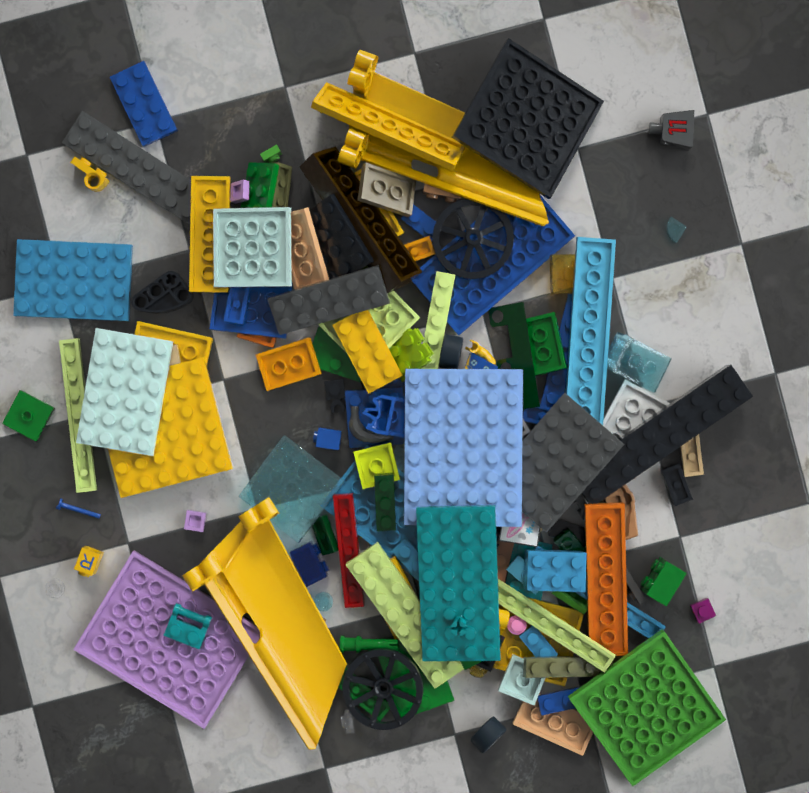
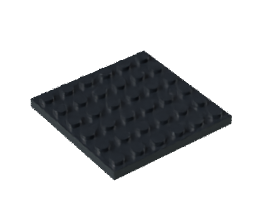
(528, 119)

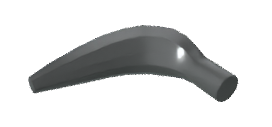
(360, 432)

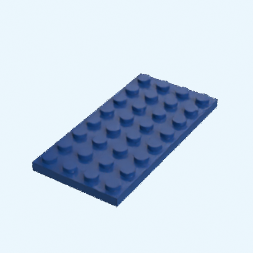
(475, 297)

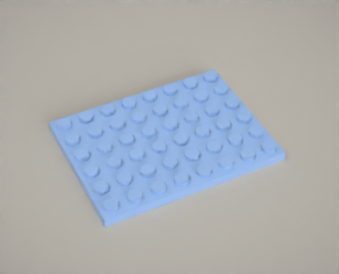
(464, 441)

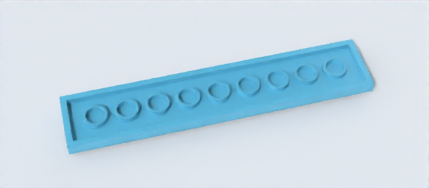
(590, 323)

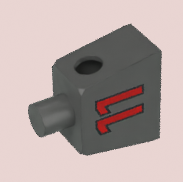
(675, 129)

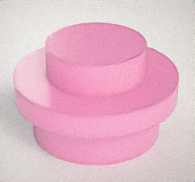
(516, 625)

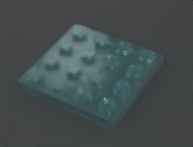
(296, 485)

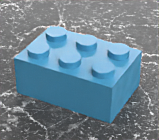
(555, 570)

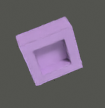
(239, 191)
(195, 520)

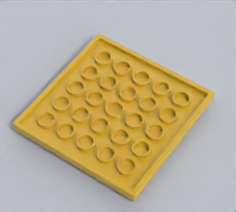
(188, 436)

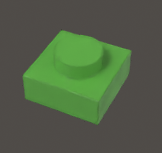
(271, 155)

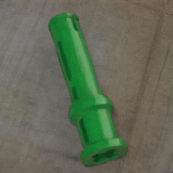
(358, 644)

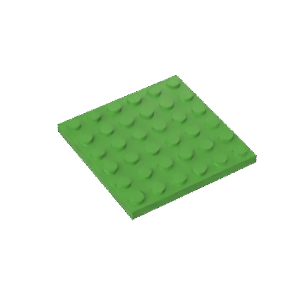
(647, 707)

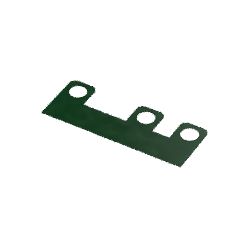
(515, 318)

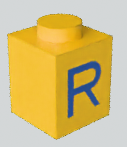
(88, 561)

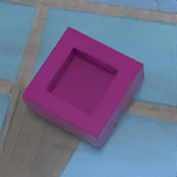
(703, 610)

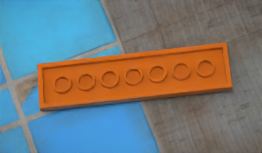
(606, 576)

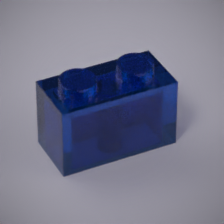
(309, 563)

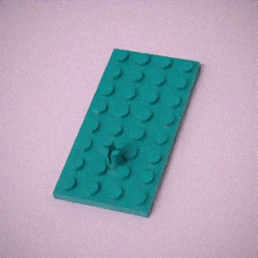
(458, 583)

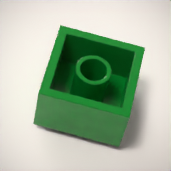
(662, 581)

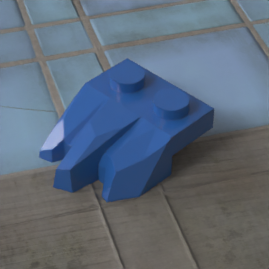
(387, 416)

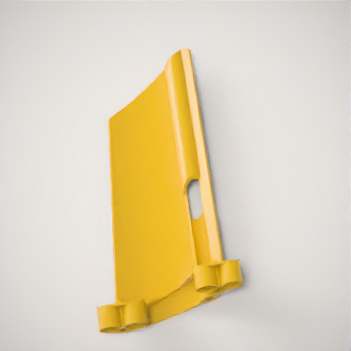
(472, 176)
(295, 648)

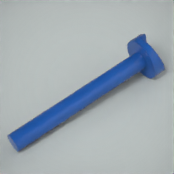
(77, 509)

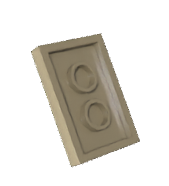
(386, 190)

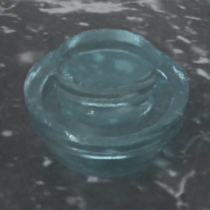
(323, 601)

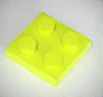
(373, 461)

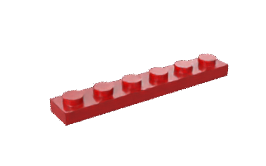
(348, 547)

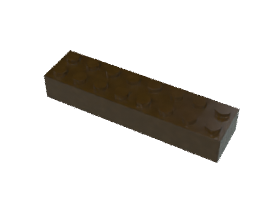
(380, 239)

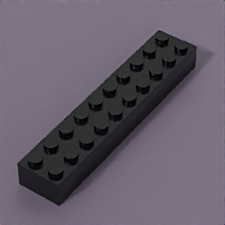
(670, 430)

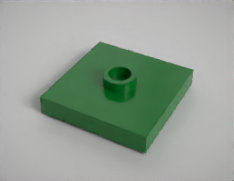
(28, 415)

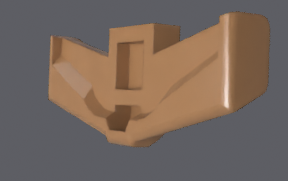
(626, 496)

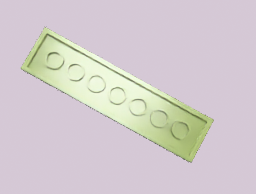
(398, 607)

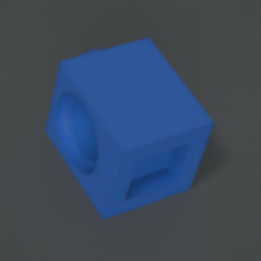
(327, 438)

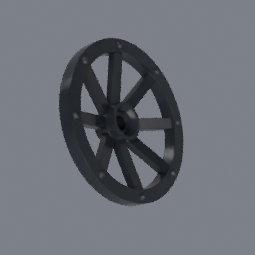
(456, 206)
(380, 692)

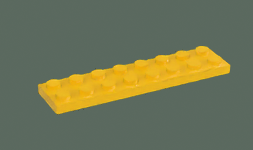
(388, 126)

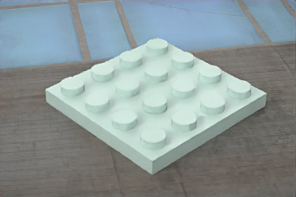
(252, 247)

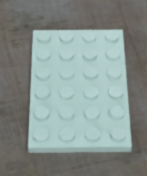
(124, 392)

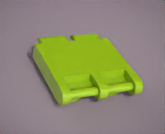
(409, 351)

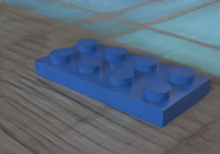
(143, 103)

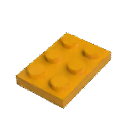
(288, 364)

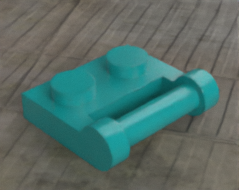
(184, 631)

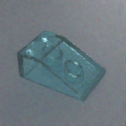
(637, 362)

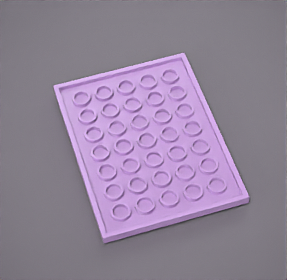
(130, 641)

